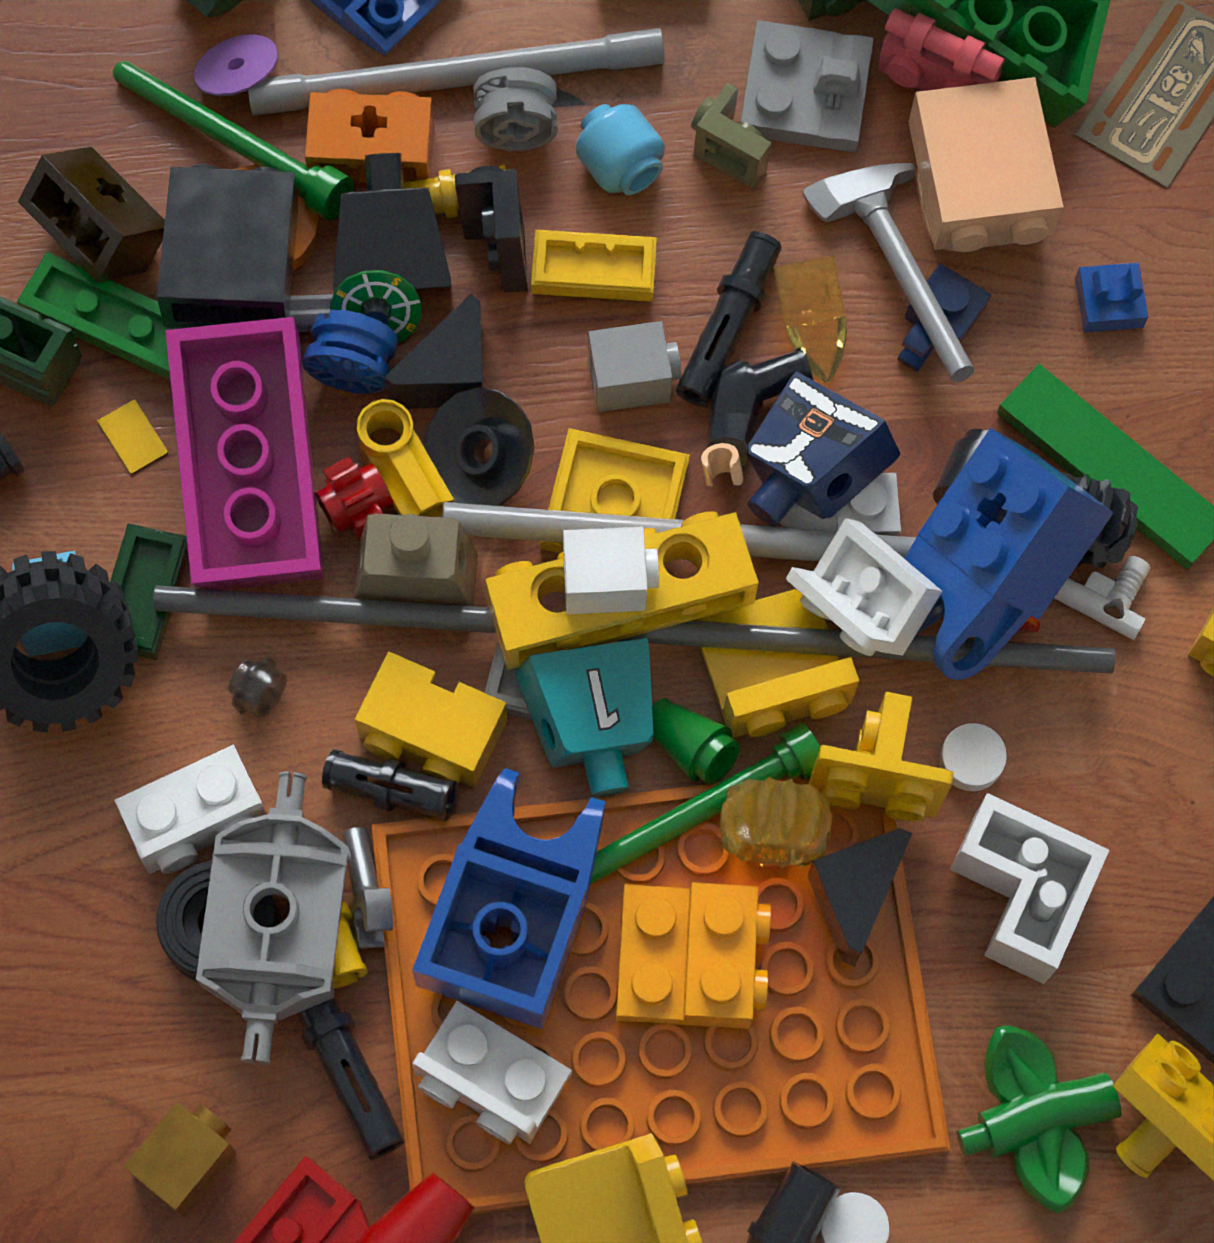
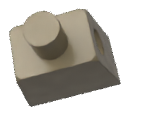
(416, 560)

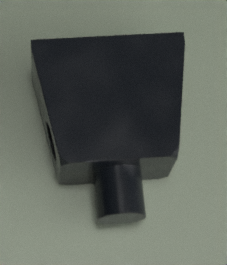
(390, 229)

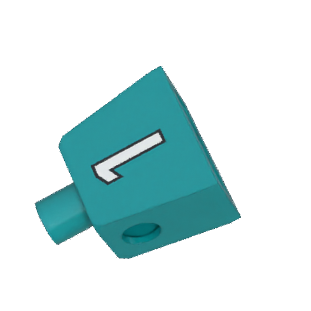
(591, 708)

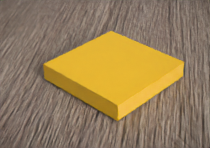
(616, 479)

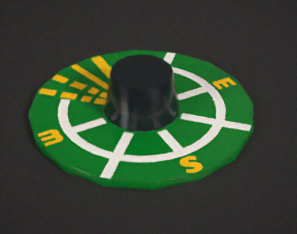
(381, 297)

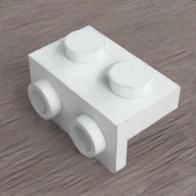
(867, 591)

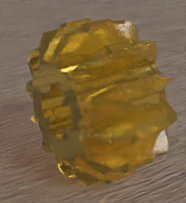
(776, 822)

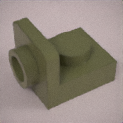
(730, 145)

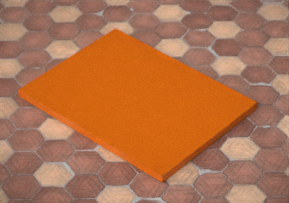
(819, 1079)

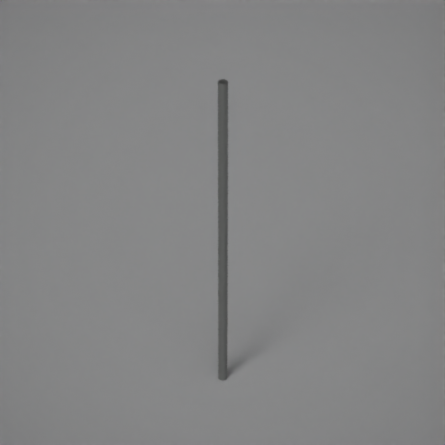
(684, 634)

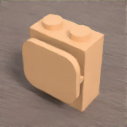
(984, 166)

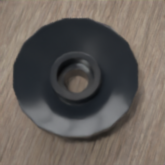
(458, 442)

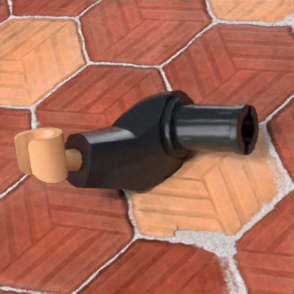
(737, 406)

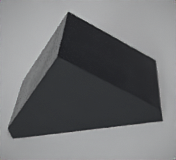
(443, 362)
(854, 886)

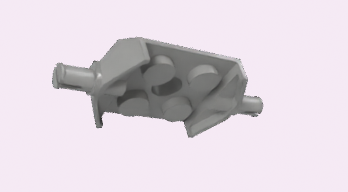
(281, 967)

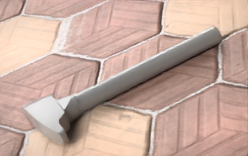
(867, 195)

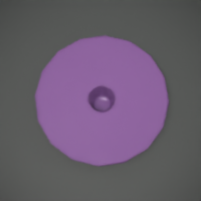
(236, 65)

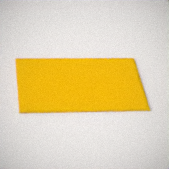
(132, 436)

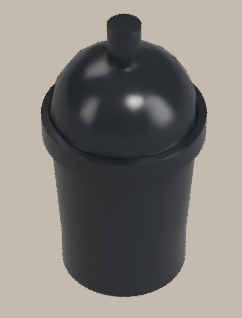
(795, 1208)

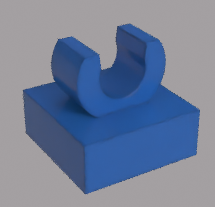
(1111, 297)

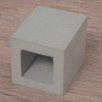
(632, 366)

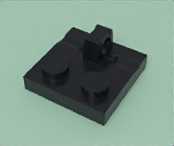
(1183, 984)

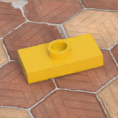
(593, 265)

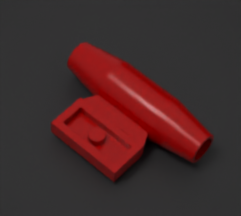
(321, 1210)

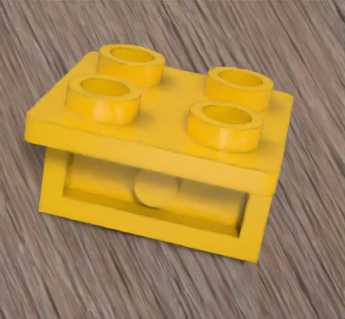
(877, 773)

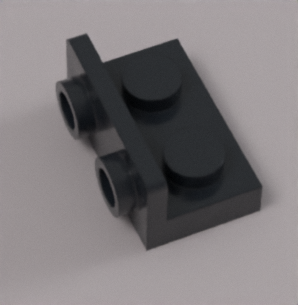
(493, 212)

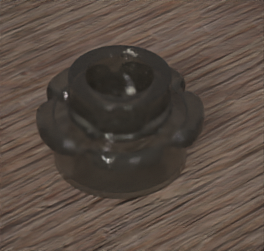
(257, 687)

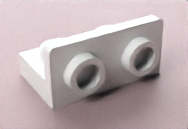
(188, 809)
(491, 1074)

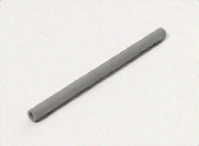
(549, 527)

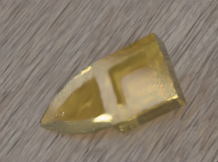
(814, 312)

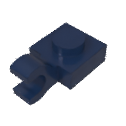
(961, 304)

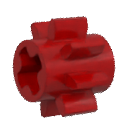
(352, 495)

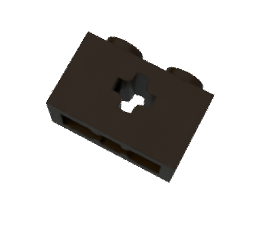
(93, 213)

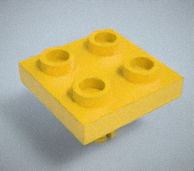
(1177, 1108)

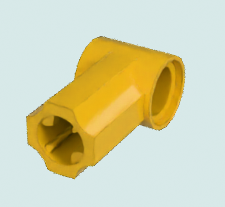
(402, 465)

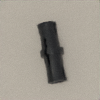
(351, 774)

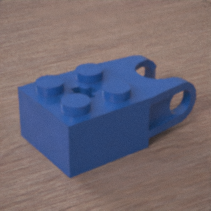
(1000, 549)
(512, 883)

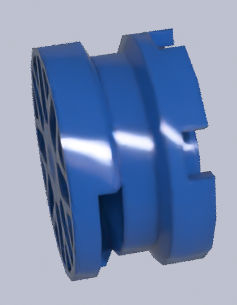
(351, 350)

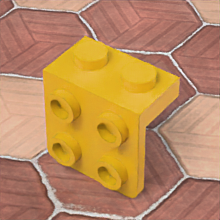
(770, 688)
(611, 1197)

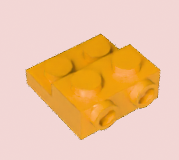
(692, 955)

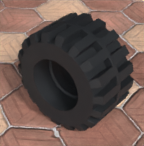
(83, 680)

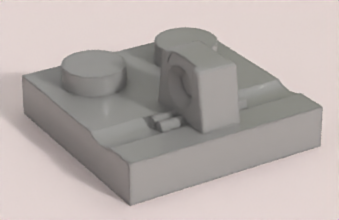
(807, 85)

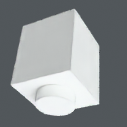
(608, 570)

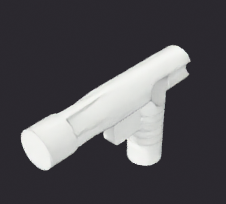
(1103, 592)

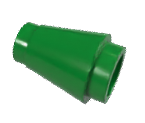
(694, 741)

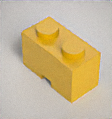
(428, 724)

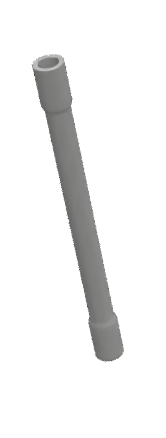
(611, 52)

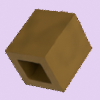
(182, 1156)

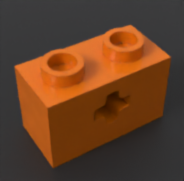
(344, 120)

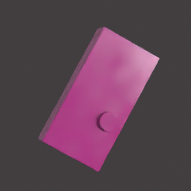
(245, 454)

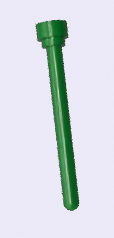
(316, 185)
(790, 758)

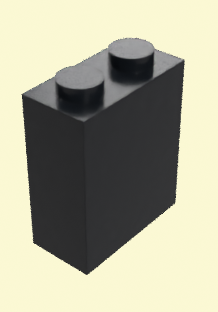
(227, 246)

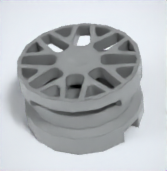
(515, 111)

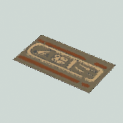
(1158, 95)

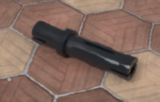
(739, 297)
(331, 1037)

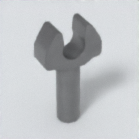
(371, 905)

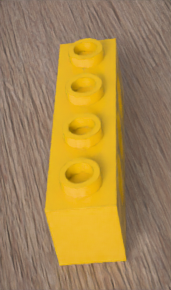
(705, 539)

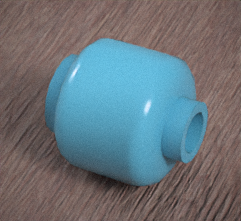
(620, 149)

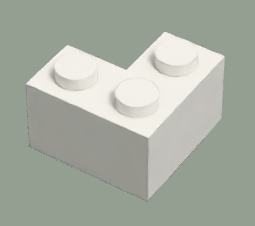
(1042, 873)

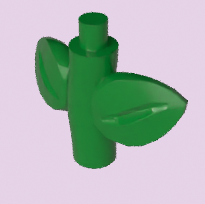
(1039, 1117)

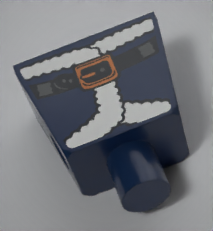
(816, 452)

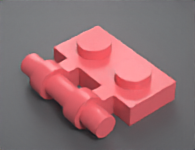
(931, 59)

